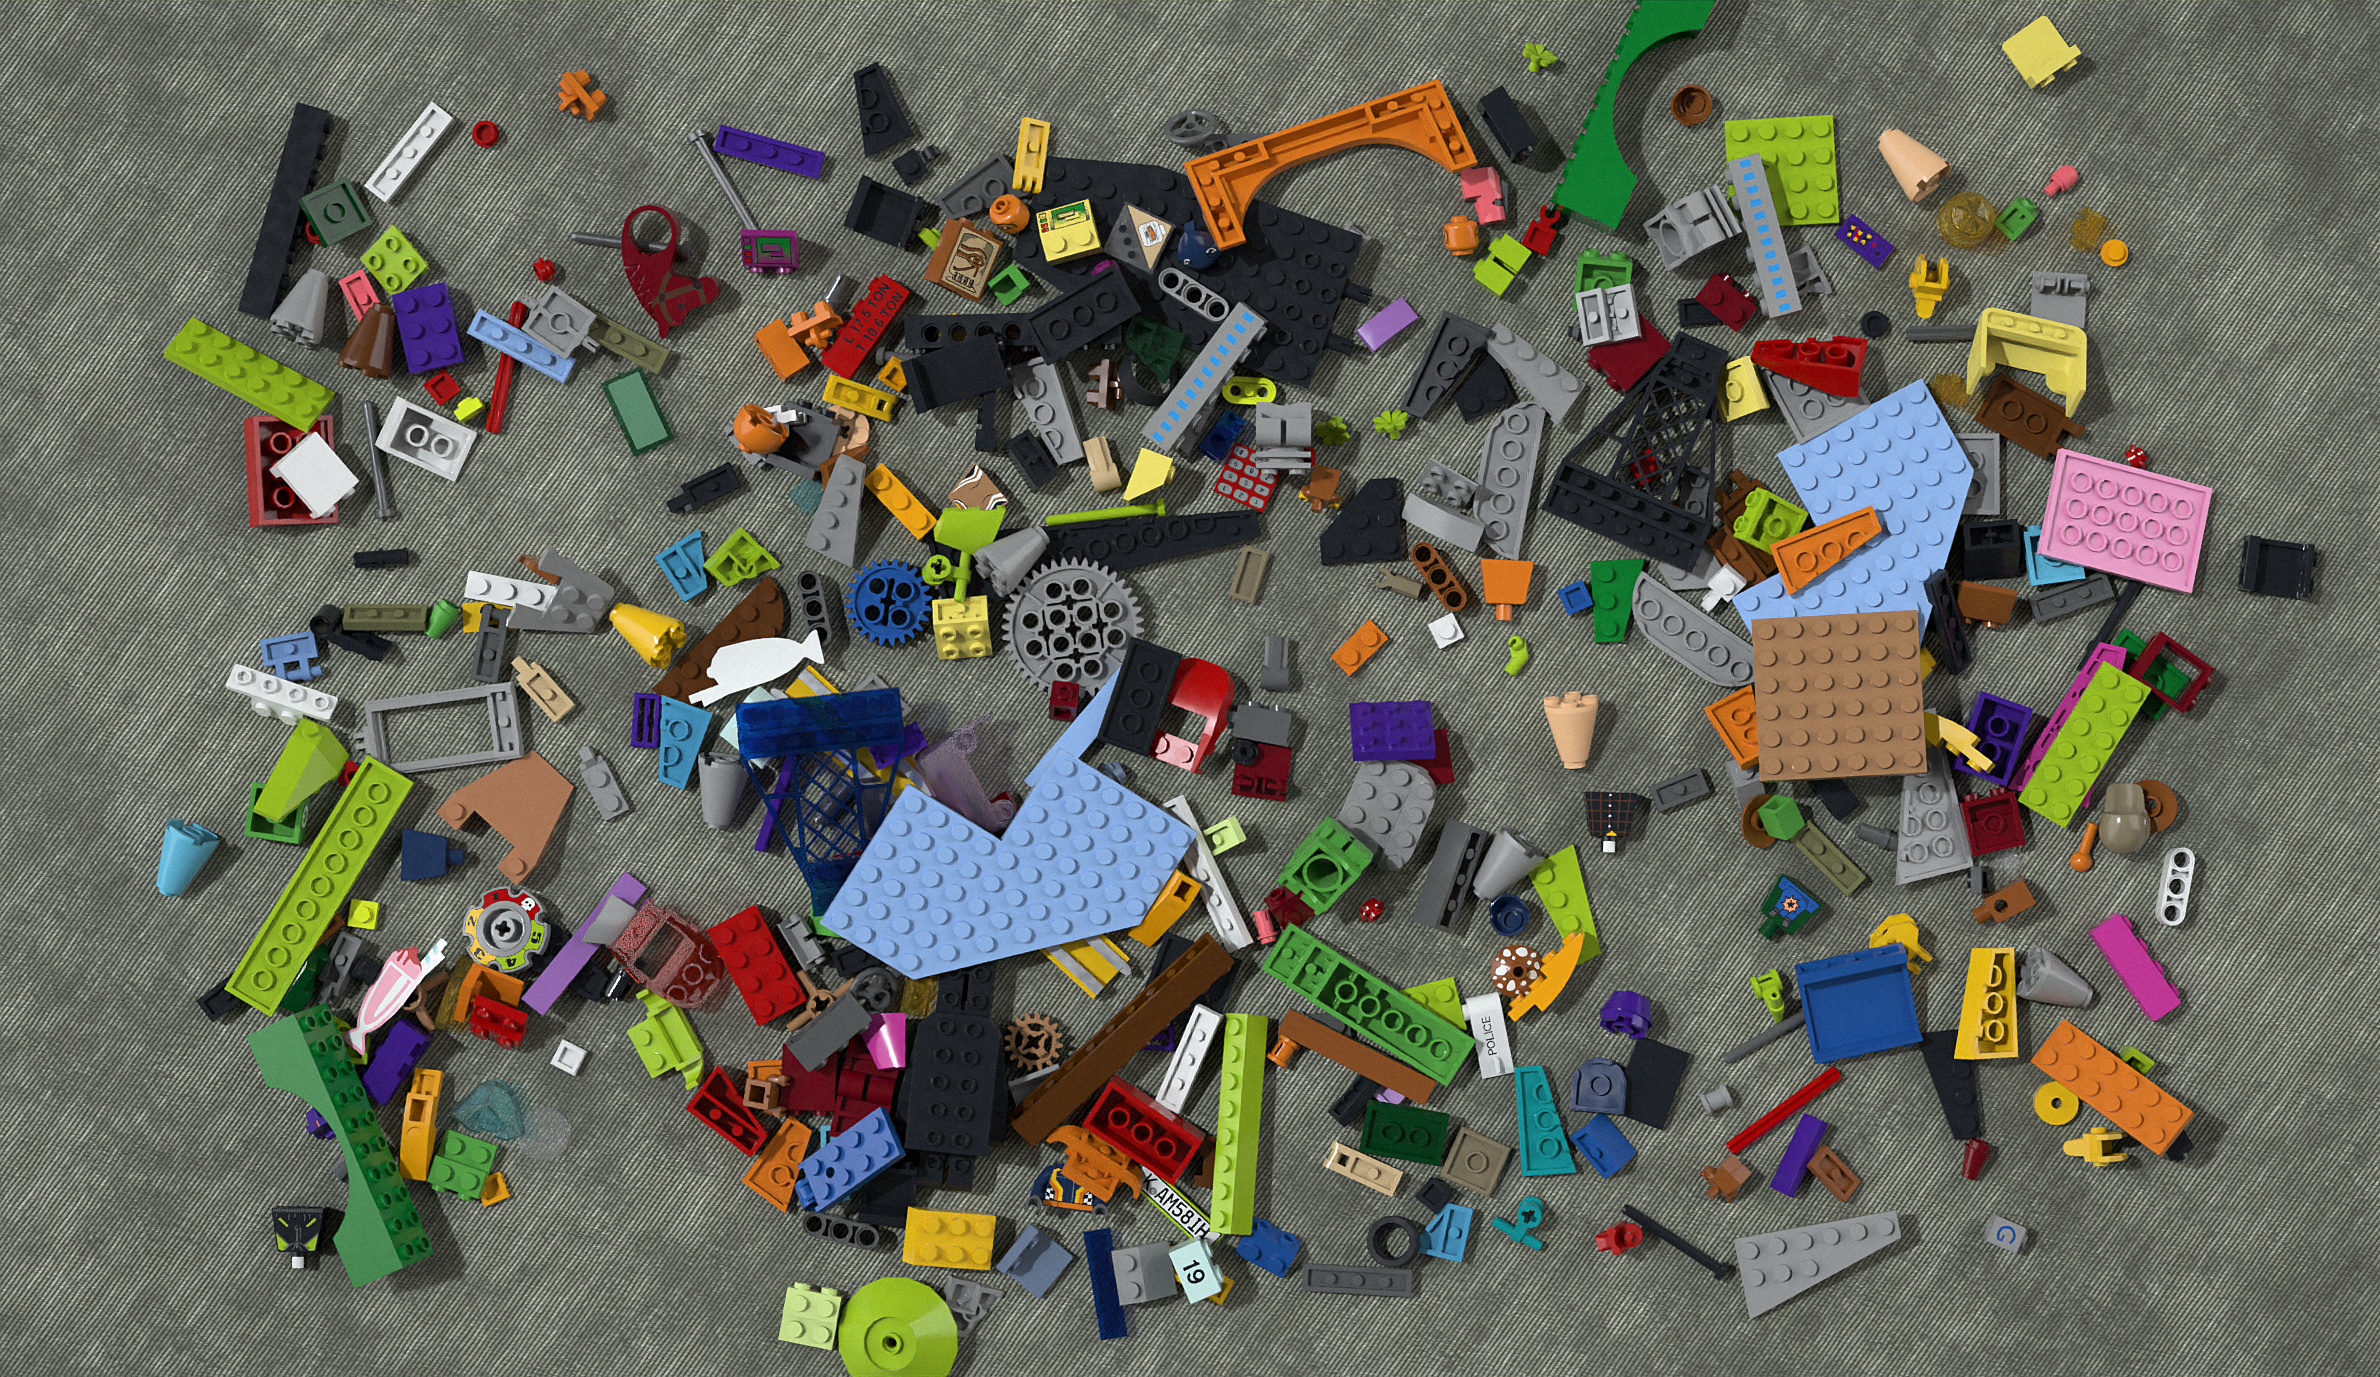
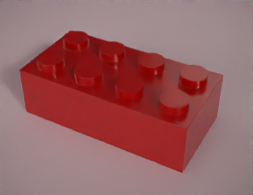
(757, 964)
(1144, 1129)

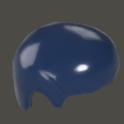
(1509, 915)

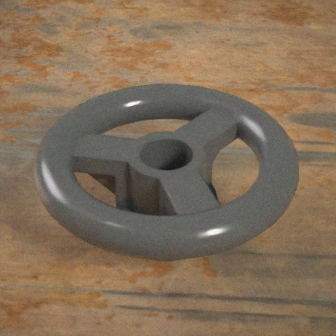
(1190, 134)
(875, 993)

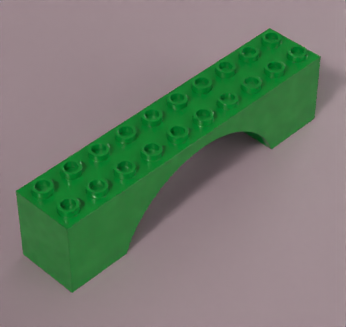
(1598, 178)
(380, 1220)

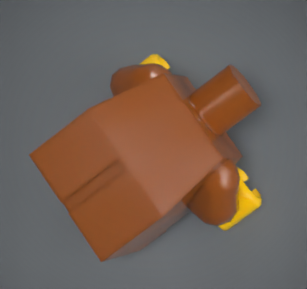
(1322, 489)

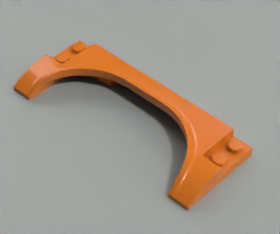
(1410, 118)

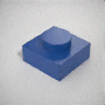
(1574, 597)

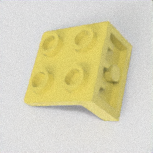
(962, 628)

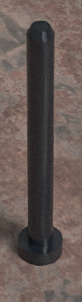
(1675, 1241)

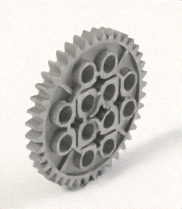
(1034, 599)

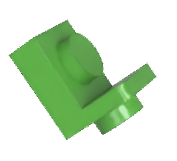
(2017, 217)

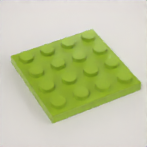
(1796, 162)

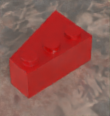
(722, 1109)

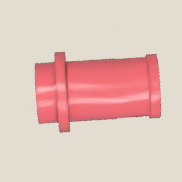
(1265, 926)

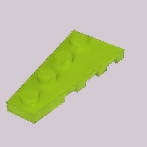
(1565, 898)
(1441, 999)

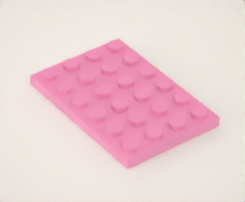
(2124, 521)

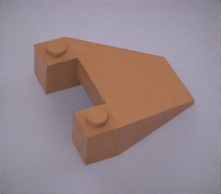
(520, 803)

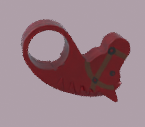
(661, 290)

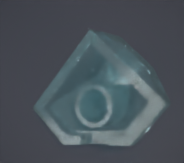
(493, 1109)

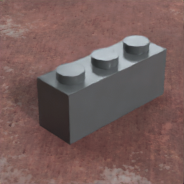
(829, 1031)

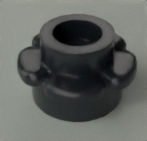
(1238, 747)

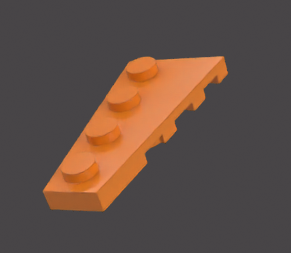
(1818, 549)

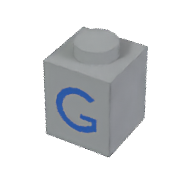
(2005, 1234)

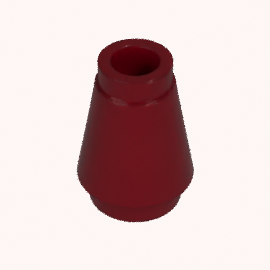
(1975, 1157)

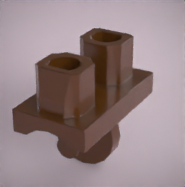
(1109, 388)

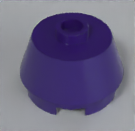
(1626, 1013)

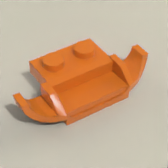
(1095, 1162)

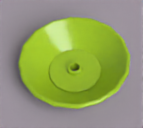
(900, 1311)

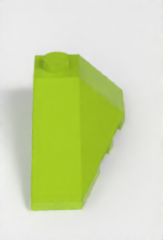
(305, 765)

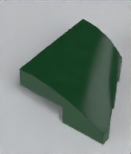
(302, 986)

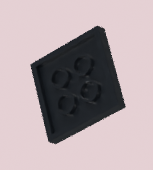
(1218, 993)

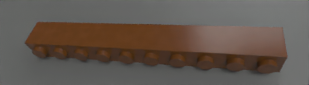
(1120, 1039)

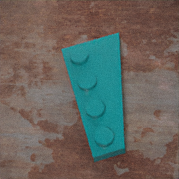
(1539, 1129)

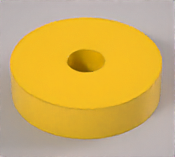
(2044, 1109)

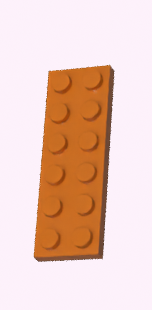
(2112, 1088)

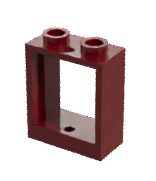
(2149, 653)

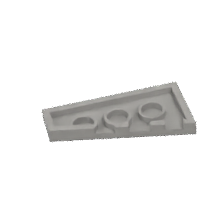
(839, 512)

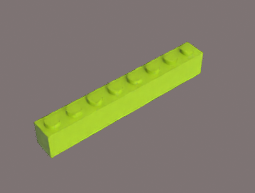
(1238, 1124)

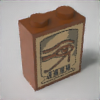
(963, 259)

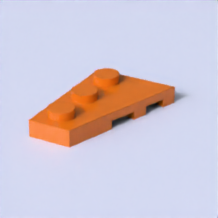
(777, 1166)

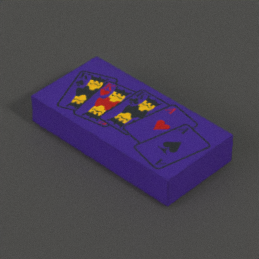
(1864, 241)

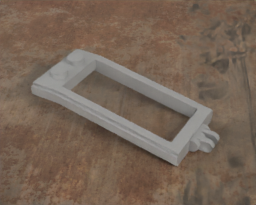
(503, 722)

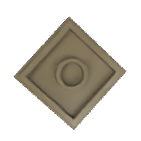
(1475, 1161)

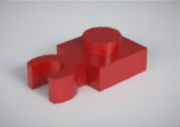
(1540, 235)

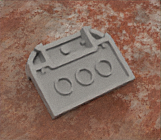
(1389, 809)

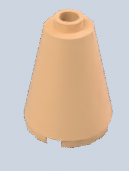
(1913, 164)

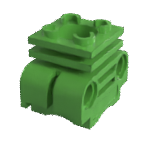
(1320, 880)

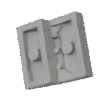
(1608, 315)

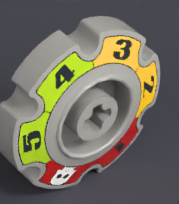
(502, 910)

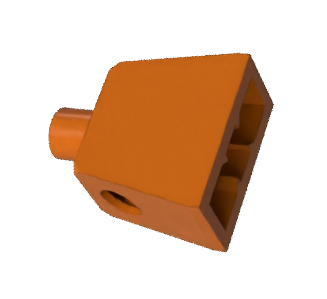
(1505, 584)

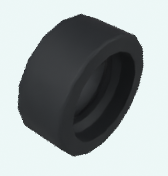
(1414, 1241)

